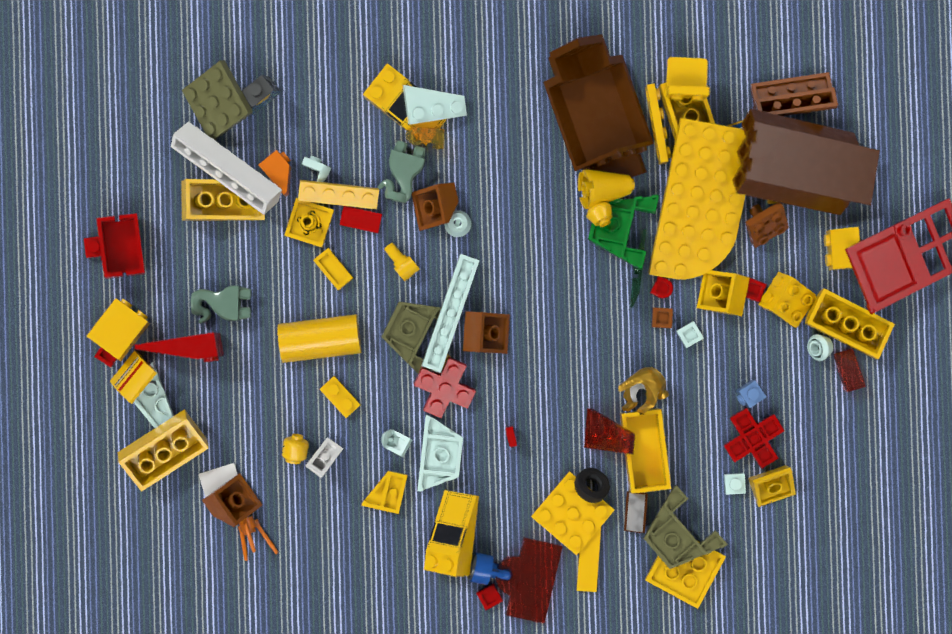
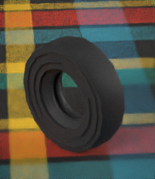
(584, 492)

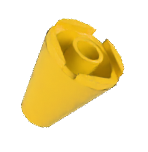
(603, 187)

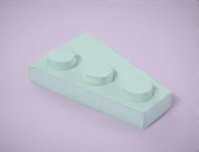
(432, 105)

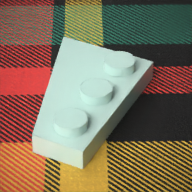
(154, 402)

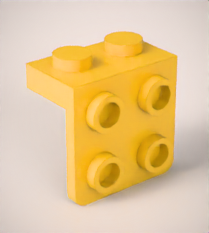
(687, 78)
(787, 299)

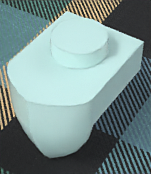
(315, 164)
(395, 442)

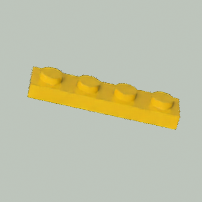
(656, 116)
(338, 194)

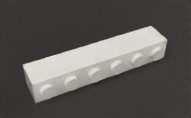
(226, 168)

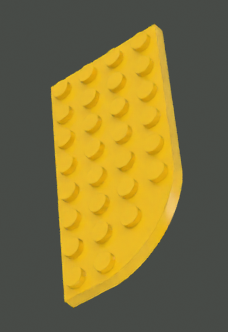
(699, 201)

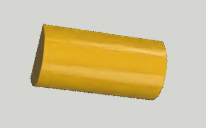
(849, 323)
(319, 338)

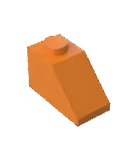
(278, 170)

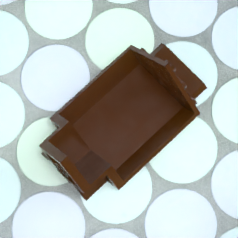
(597, 108)

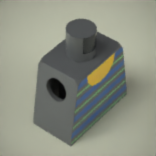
(260, 92)

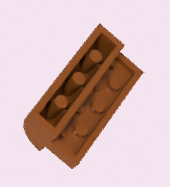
(795, 95)

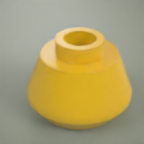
(600, 214)

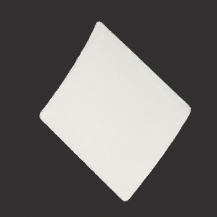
(217, 477)

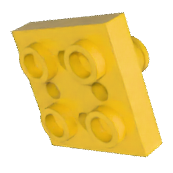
(308, 222)

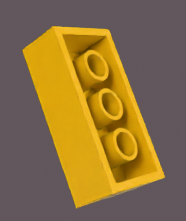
(684, 109)
(162, 450)

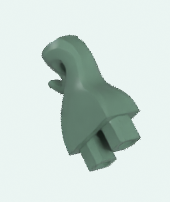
(404, 169)
(224, 303)

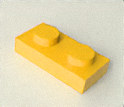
(340, 397)

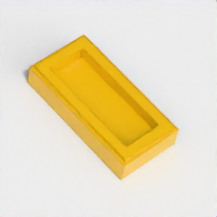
(333, 269)

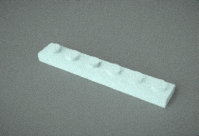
(450, 313)

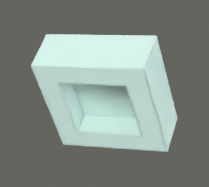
(689, 334)
(734, 483)

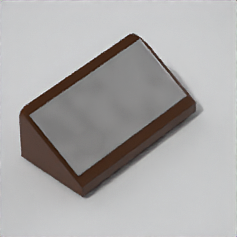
(635, 512)

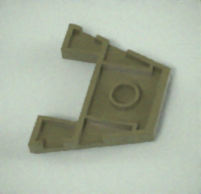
(407, 330)
(672, 539)

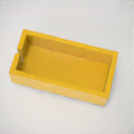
(649, 462)

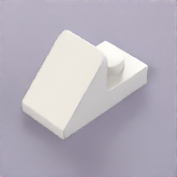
(324, 457)

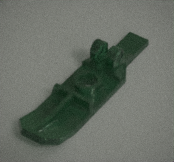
(636, 282)

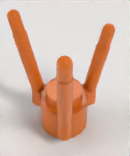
(247, 527)

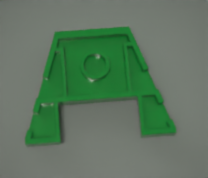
(616, 234)

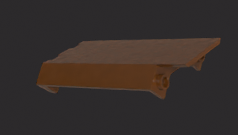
(803, 164)

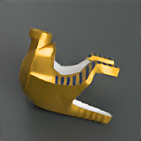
(648, 379)

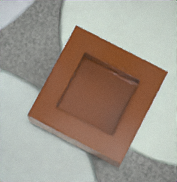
(662, 317)

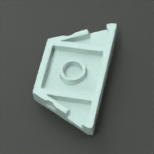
(439, 454)

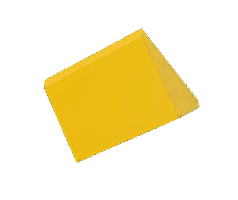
(772, 485)

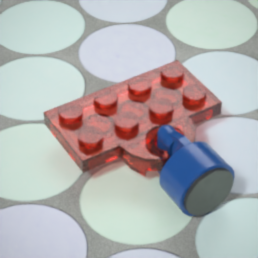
(523, 577)

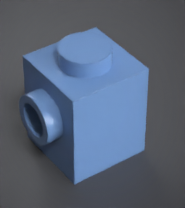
(750, 394)

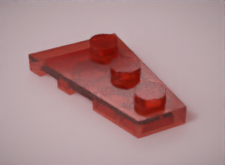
(606, 434)

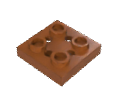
(766, 223)

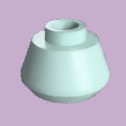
(456, 230)
(819, 347)

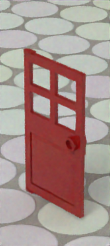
(892, 262)

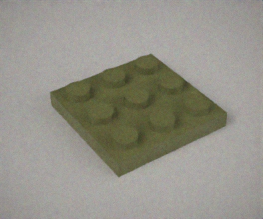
(217, 100)

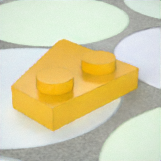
(387, 493)

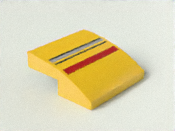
(133, 377)

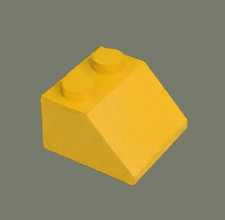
(837, 241)
(723, 292)

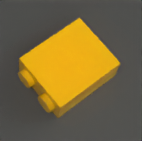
(118, 328)

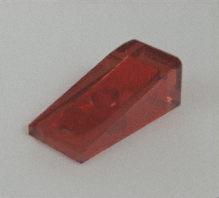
(849, 370)

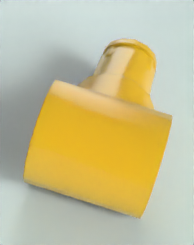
(403, 265)

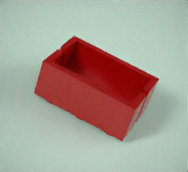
(120, 246)

